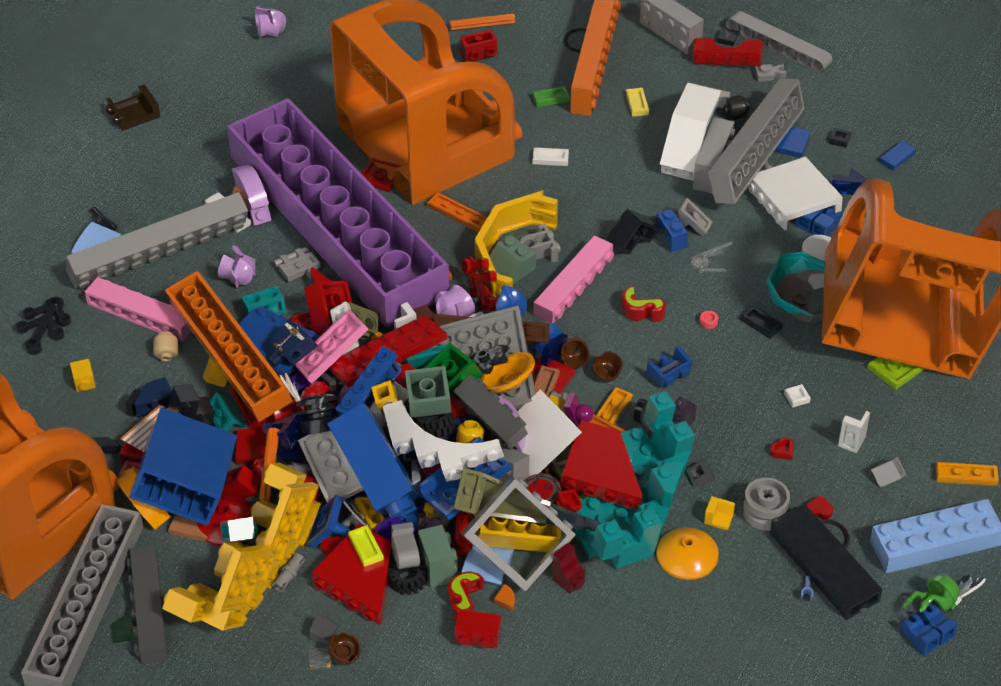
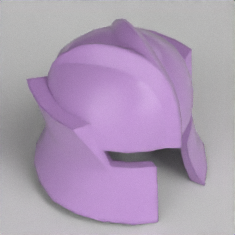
(269, 22)
(239, 270)
(454, 302)

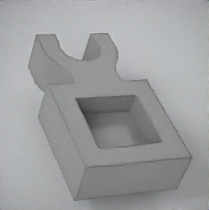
(767, 72)

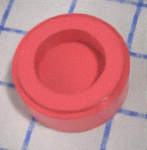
(708, 319)

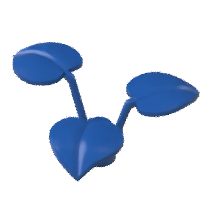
(511, 297)

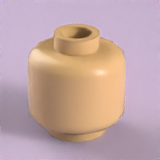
(165, 346)

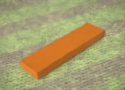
(456, 211)

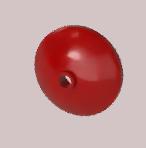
(234, 508)

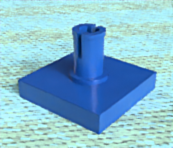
(327, 523)

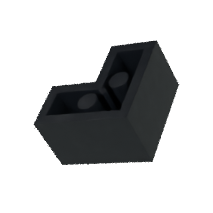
(630, 230)
(186, 402)

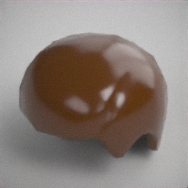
(574, 352)
(607, 366)
(344, 649)

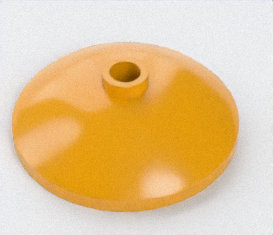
(511, 374)
(685, 560)

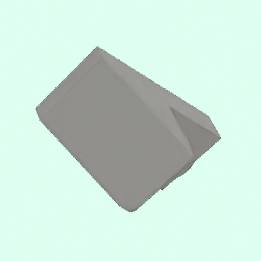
(693, 216)

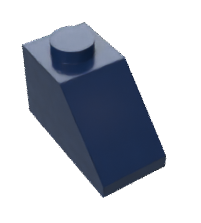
(153, 394)

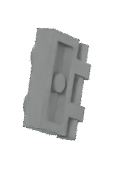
(296, 263)

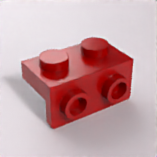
(458, 541)

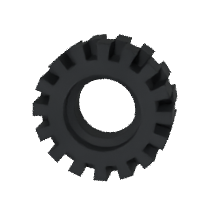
(437, 424)
(410, 584)

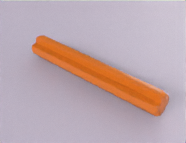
(482, 21)
(270, 457)

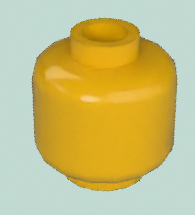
(469, 431)

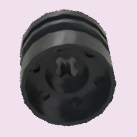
(318, 413)

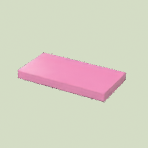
(332, 345)

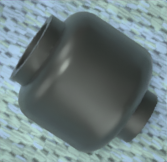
(736, 107)

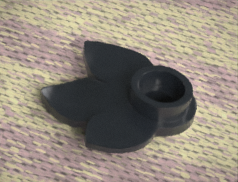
(488, 358)

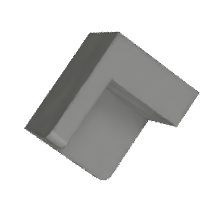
(888, 472)

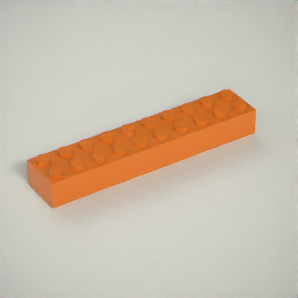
(594, 56)
(229, 346)

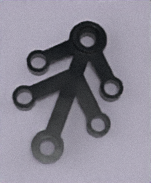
(52, 306)

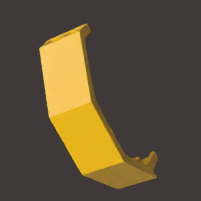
(509, 216)

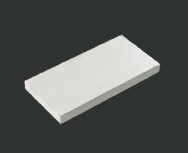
(330, 466)

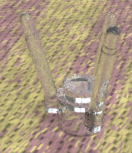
(700, 260)

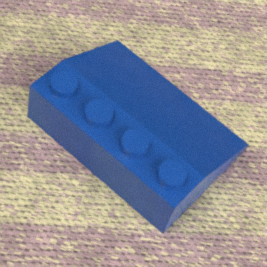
(261, 328)

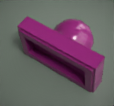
(577, 412)

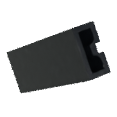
(825, 561)

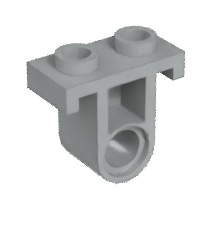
(542, 243)
(404, 546)

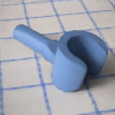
(807, 590)

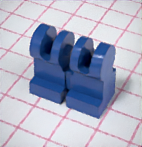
(819, 221)
(928, 629)

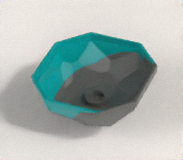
(798, 286)

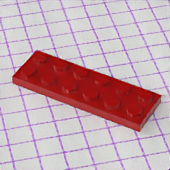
(404, 341)

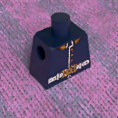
(291, 344)

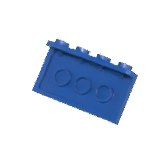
(380, 370)
(442, 494)

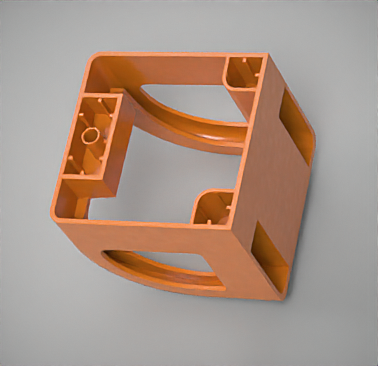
(419, 112)
(910, 286)
(47, 493)

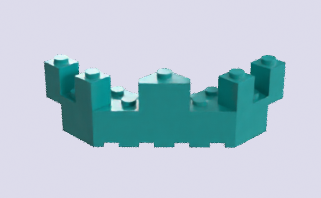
(659, 467)

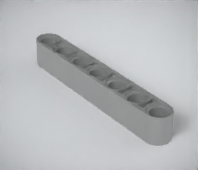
(780, 41)

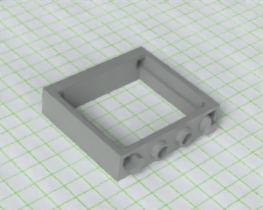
(491, 506)

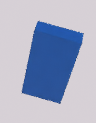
(897, 155)

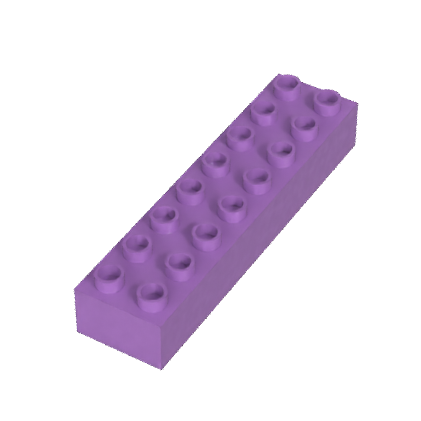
(339, 211)

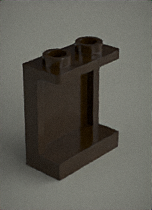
(134, 110)

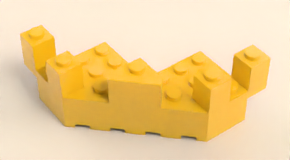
(252, 569)

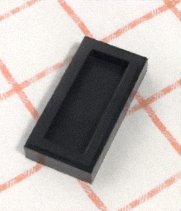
(761, 322)

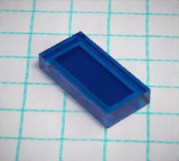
(552, 350)

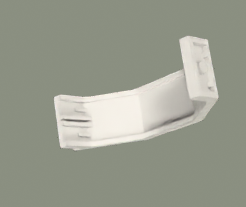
(689, 129)

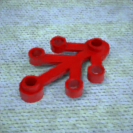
(469, 267)

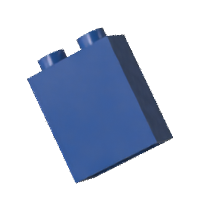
(375, 462)
(183, 466)

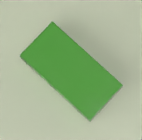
(550, 96)

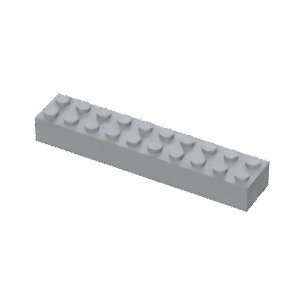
(756, 141)
(156, 240)
(83, 598)

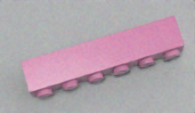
(573, 280)
(136, 308)

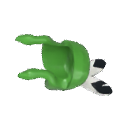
(944, 592)

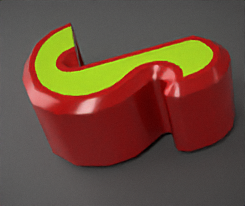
(642, 308)
(460, 588)

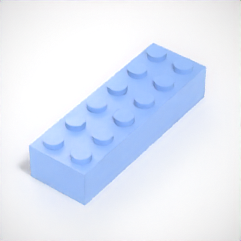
(936, 536)

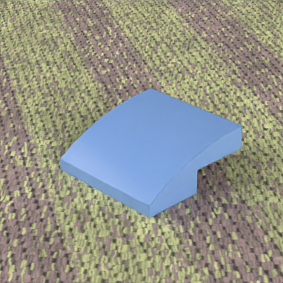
(94, 235)
(480, 564)

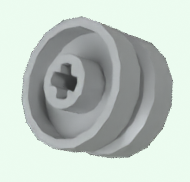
(765, 501)

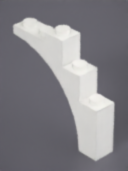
(432, 450)

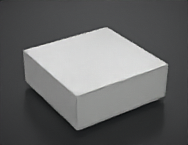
(797, 395)

